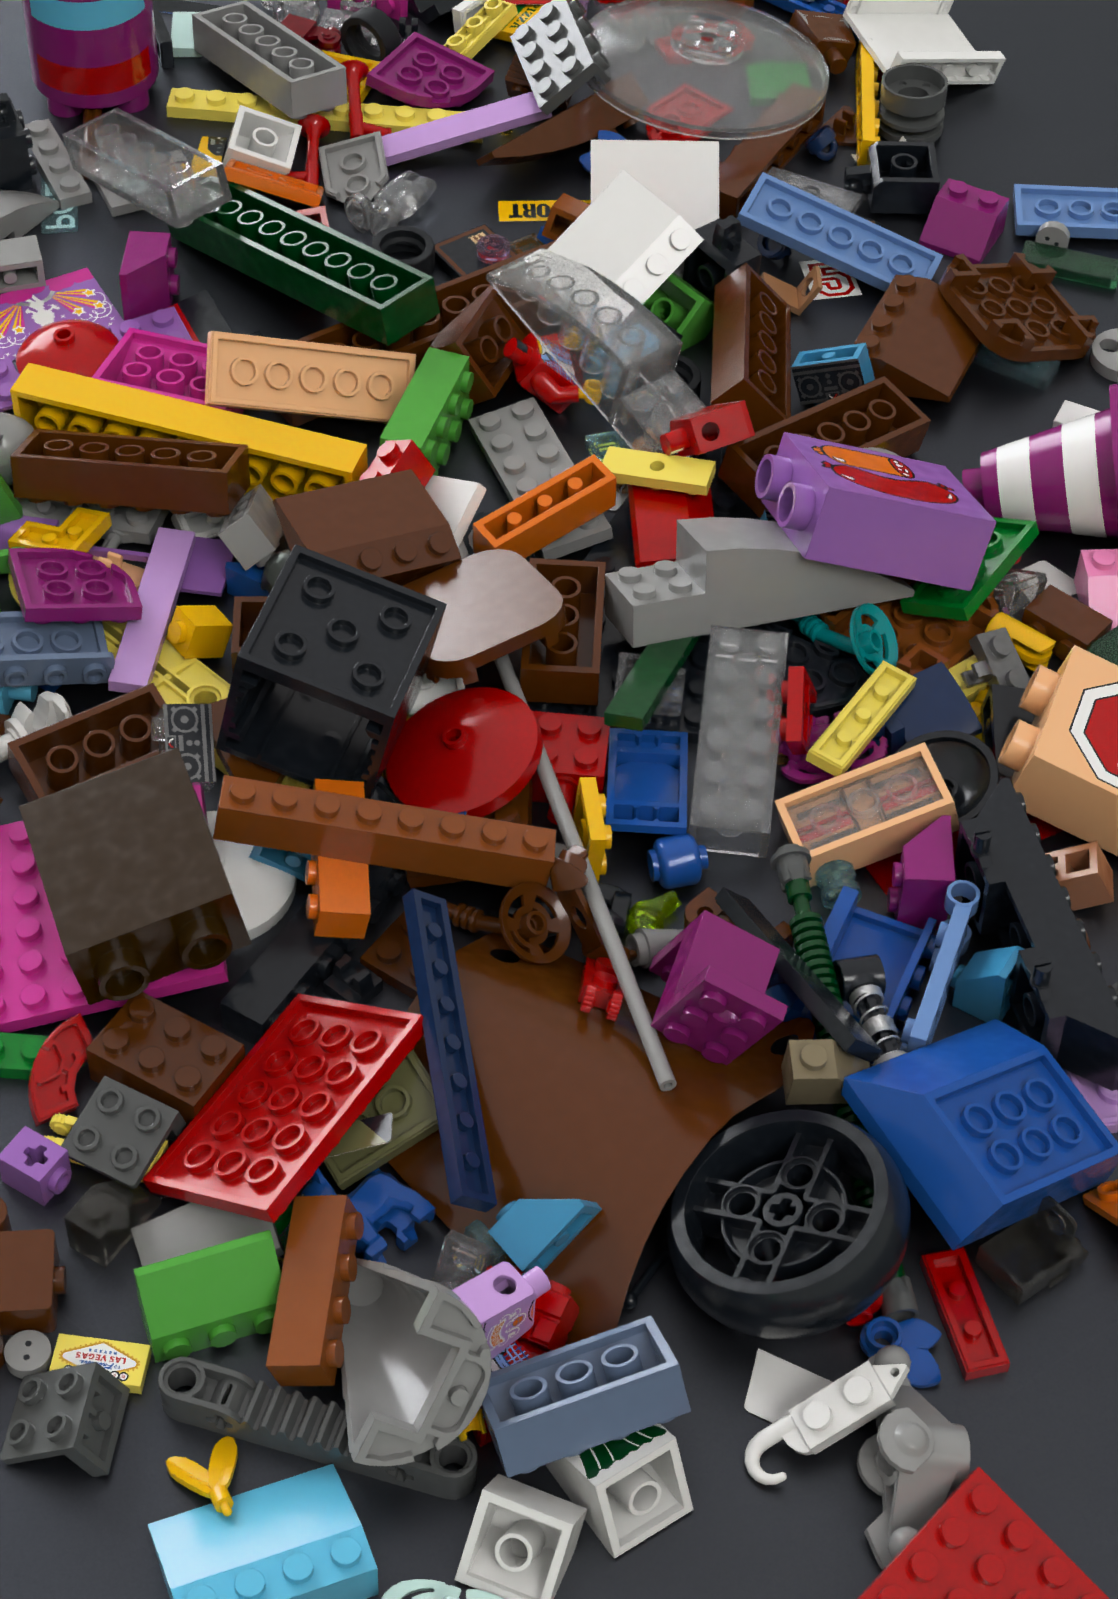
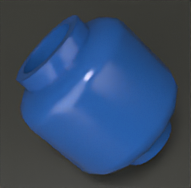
(676, 861)

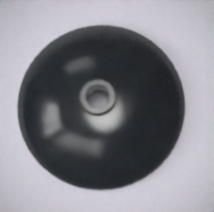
(965, 767)

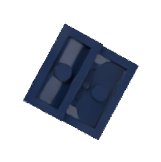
(936, 705)

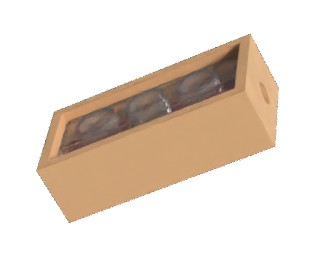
(867, 810)

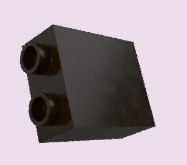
(133, 878)

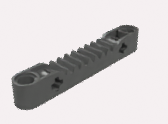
(240, 1408)

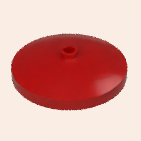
(466, 752)

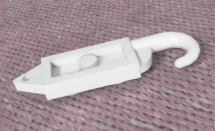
(828, 1415)

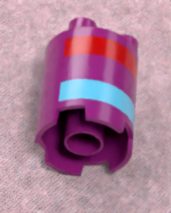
(92, 53)

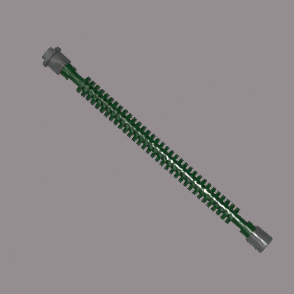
(811, 945)

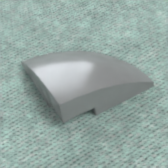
(23, 211)

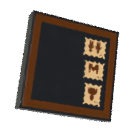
(459, 253)

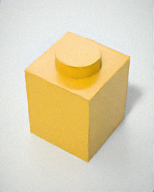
(199, 631)

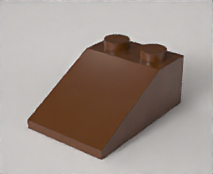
(482, 334)

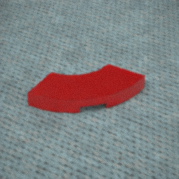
(56, 1068)

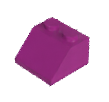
(964, 221)
(148, 273)
(923, 876)

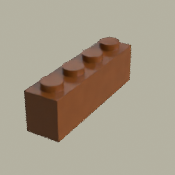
(314, 1291)

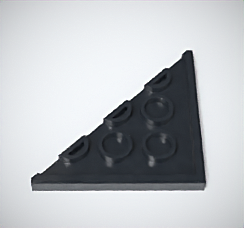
(831, 673)

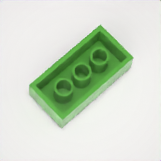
(434, 406)

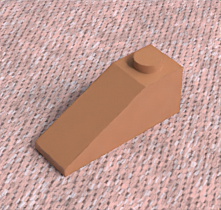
(1084, 874)

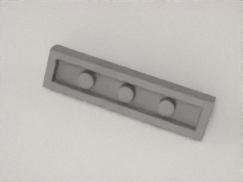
(55, 166)

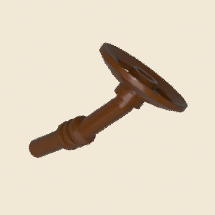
(526, 926)

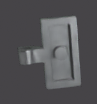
(996, 662)

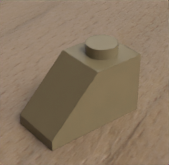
(816, 1071)

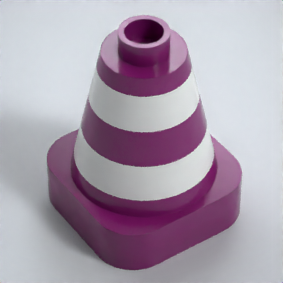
(1056, 476)

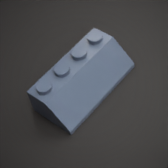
(583, 1396)

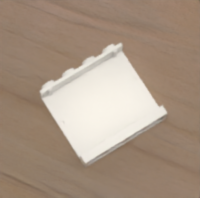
(920, 34)

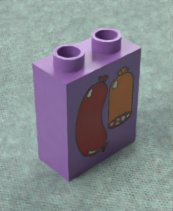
(875, 511)

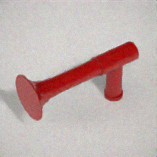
(355, 73)
(313, 128)

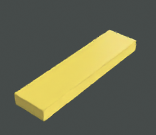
(861, 719)

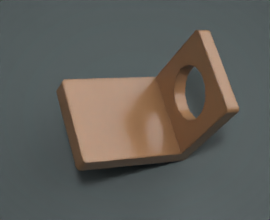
(796, 296)

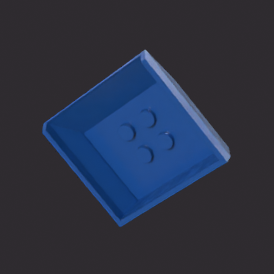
(983, 1128)

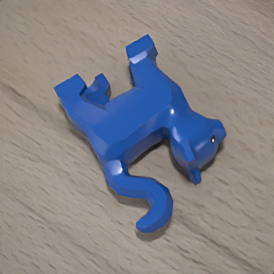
(382, 1204)

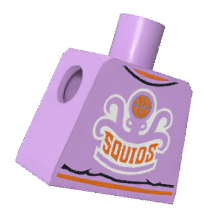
(504, 1302)

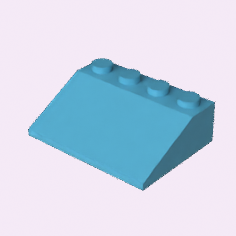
(277, 1544)

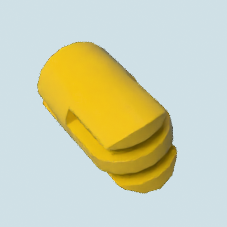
(1029, 643)

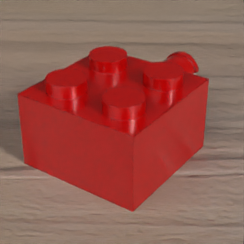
(576, 749)

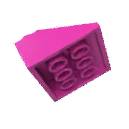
(159, 366)

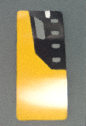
(213, 147)

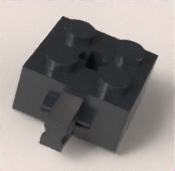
(15, 139)
(897, 177)
(718, 255)

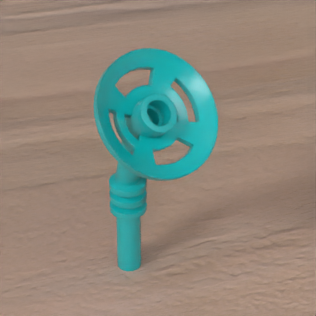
(863, 640)

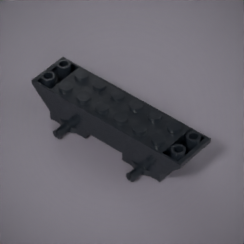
(1056, 977)

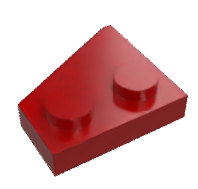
(798, 724)

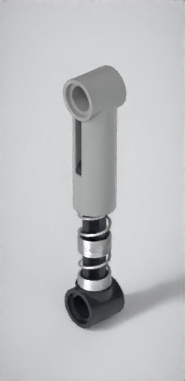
(863, 987)

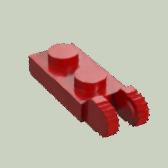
(600, 988)

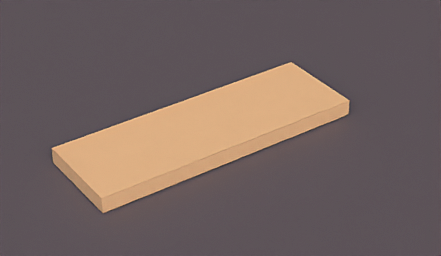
(305, 377)

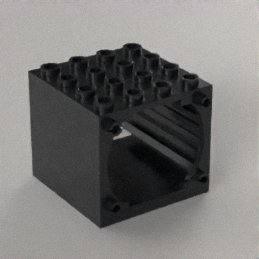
(329, 672)

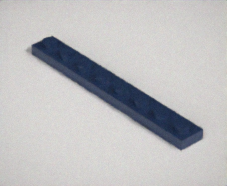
(449, 1052)

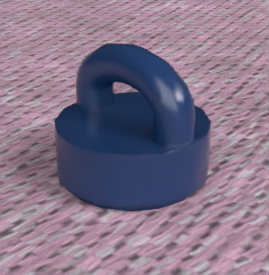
(819, 140)
(772, 249)

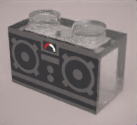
(192, 732)

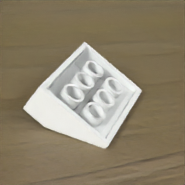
(629, 237)

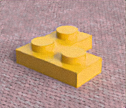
(76, 533)

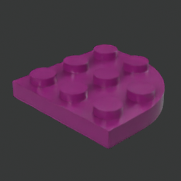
(429, 75)
(71, 587)

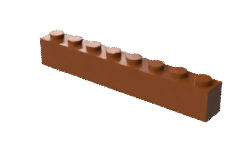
(383, 833)

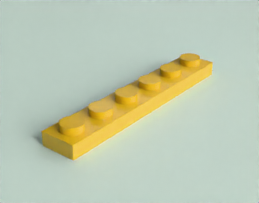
(866, 103)

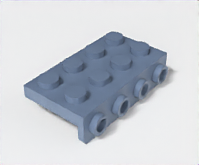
(52, 652)

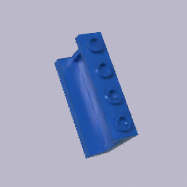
(900, 946)

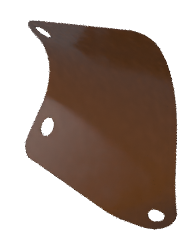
(582, 1115)

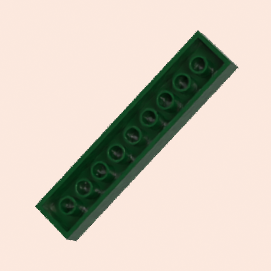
(315, 265)

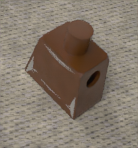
(829, 34)

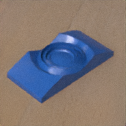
(647, 781)

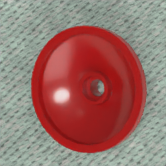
(67, 346)

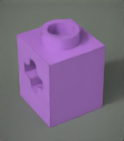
(35, 1166)

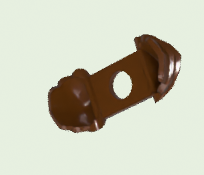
(567, 879)

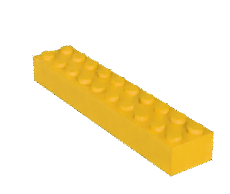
(280, 455)

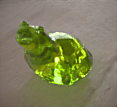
(652, 912)

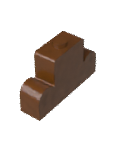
(28, 1280)

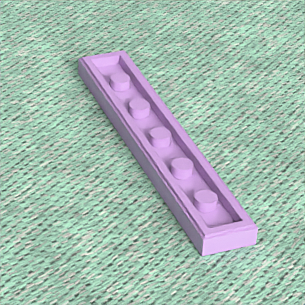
(462, 128)
(158, 595)

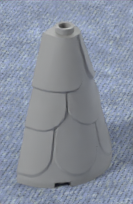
(409, 1365)

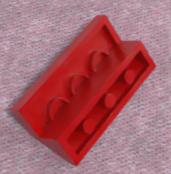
(655, 520)

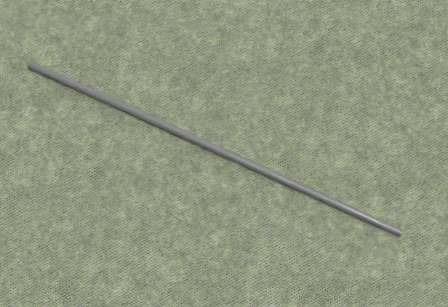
(595, 898)

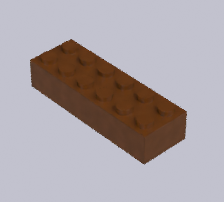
(751, 347)
(861, 418)
(131, 472)

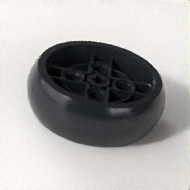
(789, 1224)

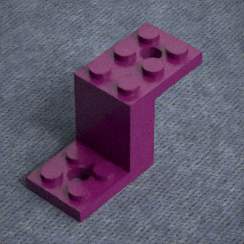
(716, 989)

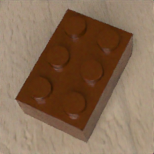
(164, 1054)

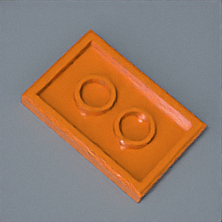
(274, 183)

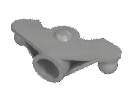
(909, 1463)

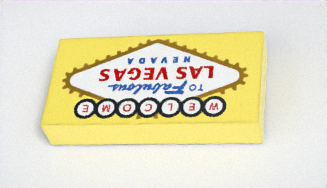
(122, 1359)

